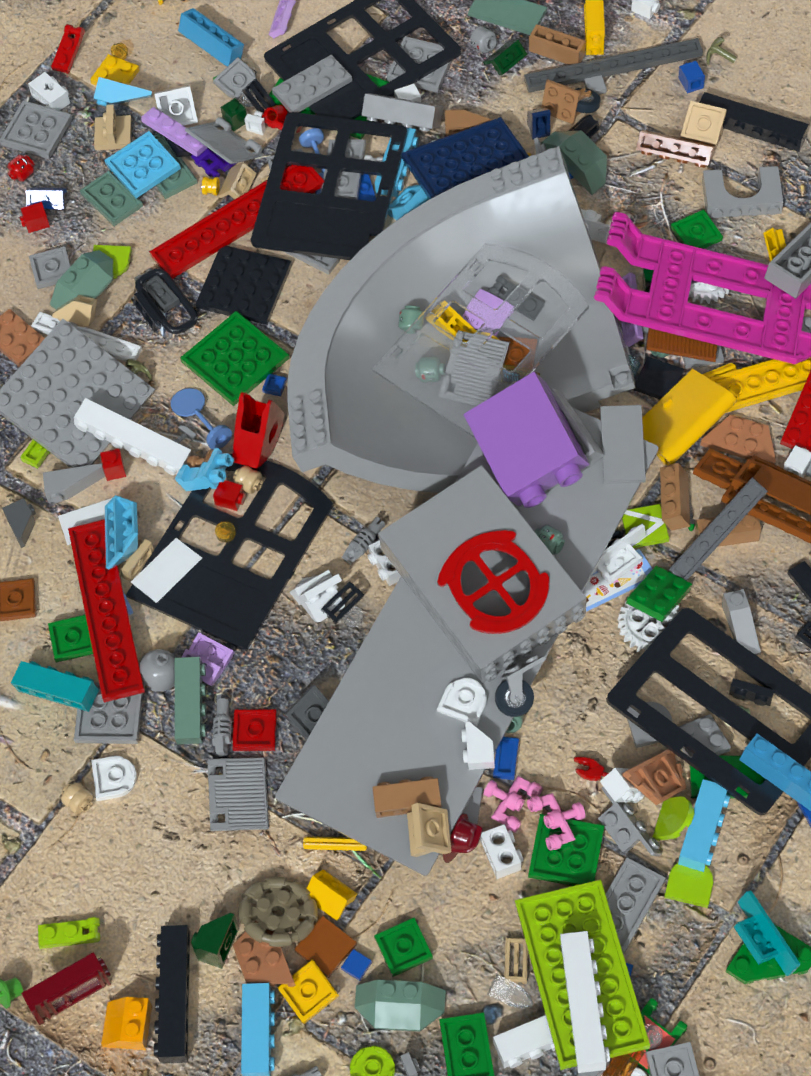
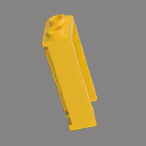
(594, 27)

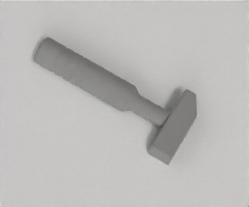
(186, 433)

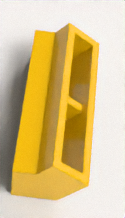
(774, 241)

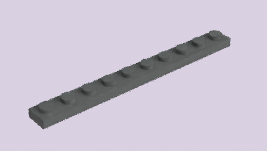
(615, 64)

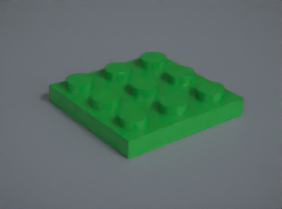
(574, 861)

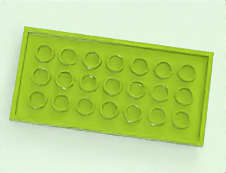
(571, 911)

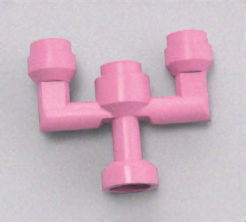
(511, 800)
(556, 818)

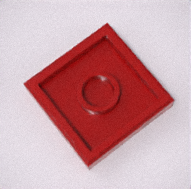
(254, 730)

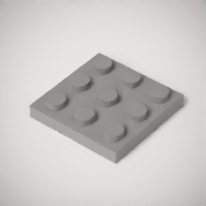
(419, 52)
(36, 129)
(110, 721)

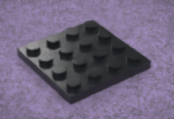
(244, 284)

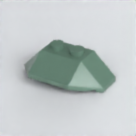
(582, 156)
(85, 277)
(399, 1004)

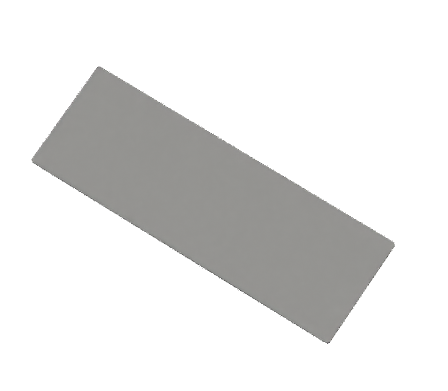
(386, 705)

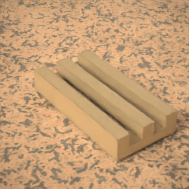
(515, 978)

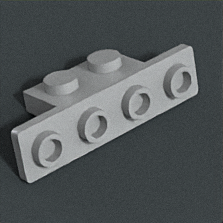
(626, 829)

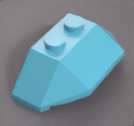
(120, 530)

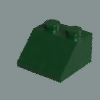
(215, 940)

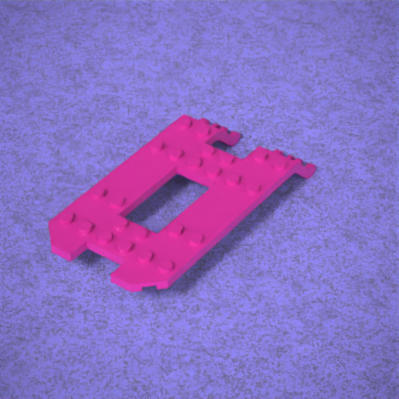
(667, 302)

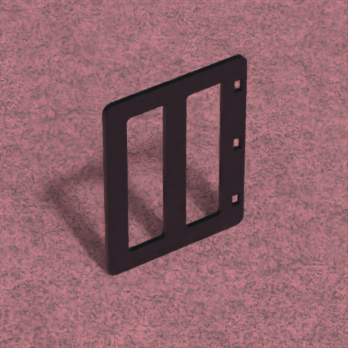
(658, 660)

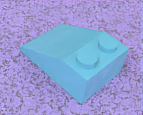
(115, 93)

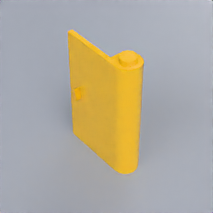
(685, 415)

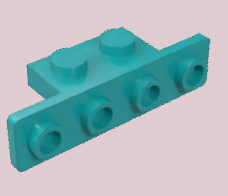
(762, 936)

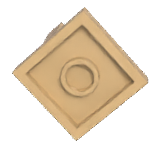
(703, 123)
(112, 130)
(428, 830)

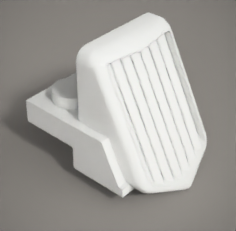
(316, 592)

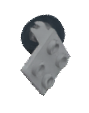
(514, 695)

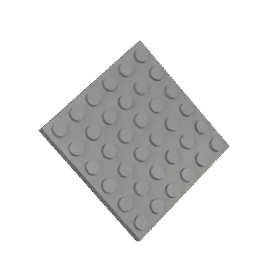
(54, 383)

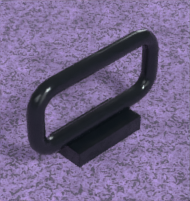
(152, 313)

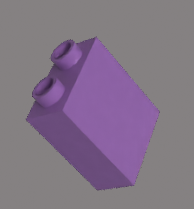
(527, 441)

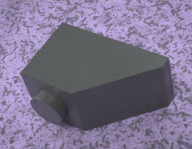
(20, 520)

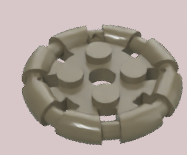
(278, 900)

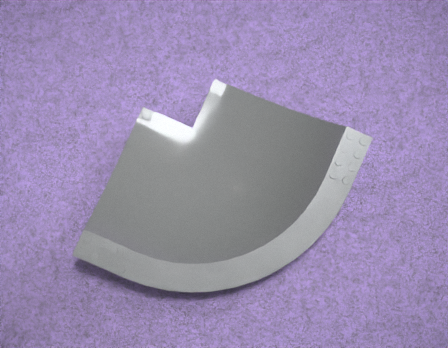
(375, 430)

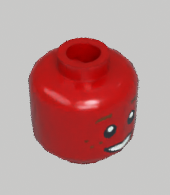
(20, 168)

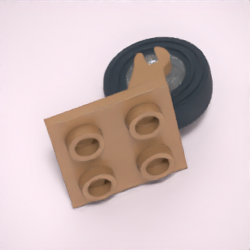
(568, 102)

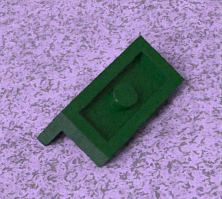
(506, 56)

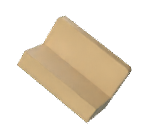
(237, 181)
(132, 566)

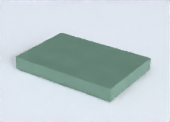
(111, 198)

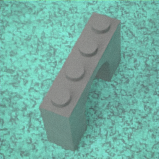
(722, 204)

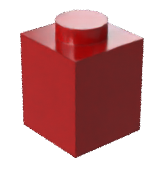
(34, 217)
(113, 464)
(229, 495)

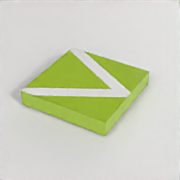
(652, 520)

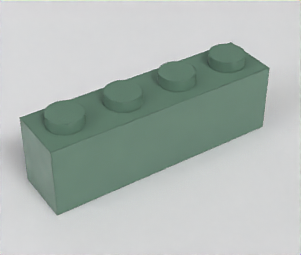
(188, 700)

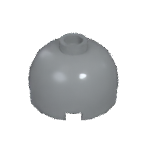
(158, 669)

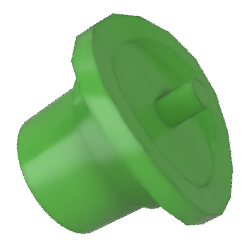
(9, 990)

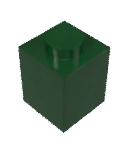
(234, 114)

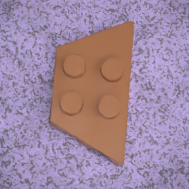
(741, 439)
(658, 777)
(262, 962)

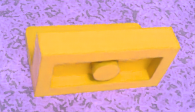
(330, 894)

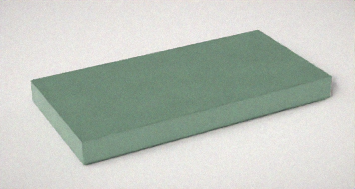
(511, 14)
(179, 180)

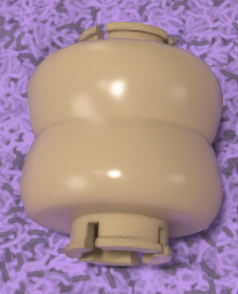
(249, 479)
(77, 798)

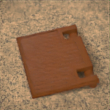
(680, 346)

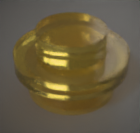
(119, 50)

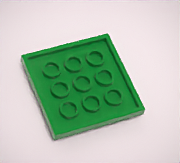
(234, 358)

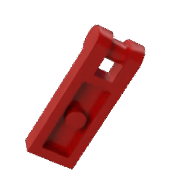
(68, 49)

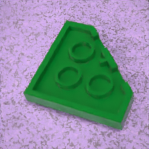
(747, 970)

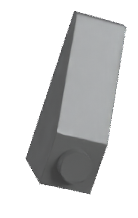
(66, 483)
(740, 620)

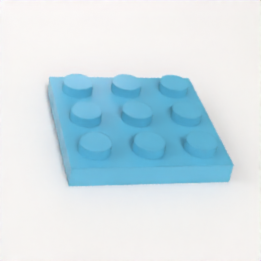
(142, 164)

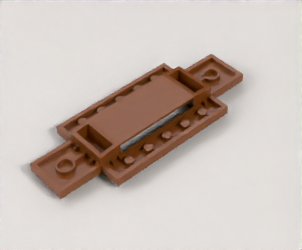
(779, 483)

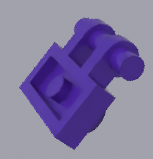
(211, 169)

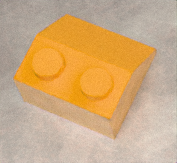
(127, 1023)

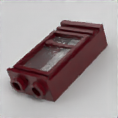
(67, 987)

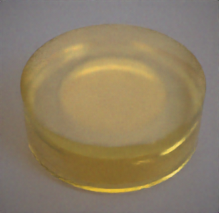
(225, 531)

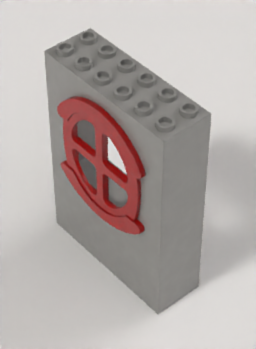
(455, 528)

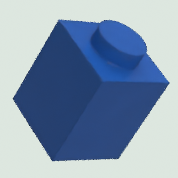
(691, 77)

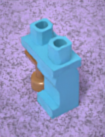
(205, 471)

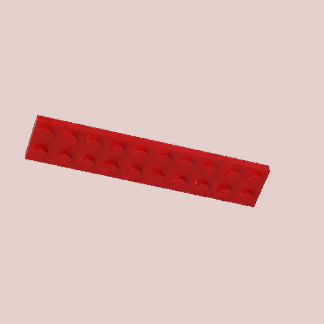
(226, 224)
(105, 614)

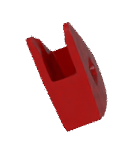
(256, 430)

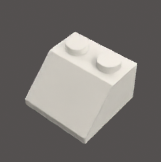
(177, 104)

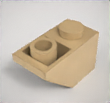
(77, 310)

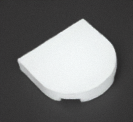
(464, 700)
(113, 777)

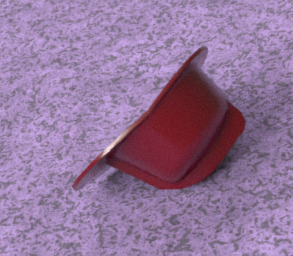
(464, 838)

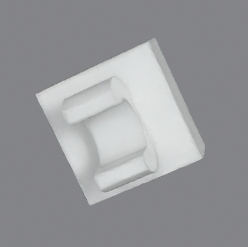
(255, 123)

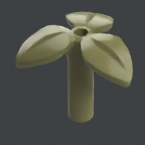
(715, 48)
(137, 367)

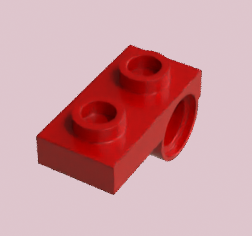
(278, 120)

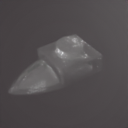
(509, 993)

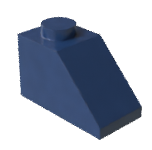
(539, 122)

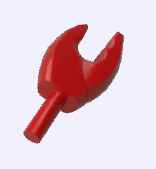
(595, 771)

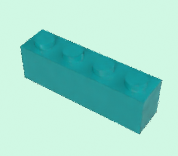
(55, 685)

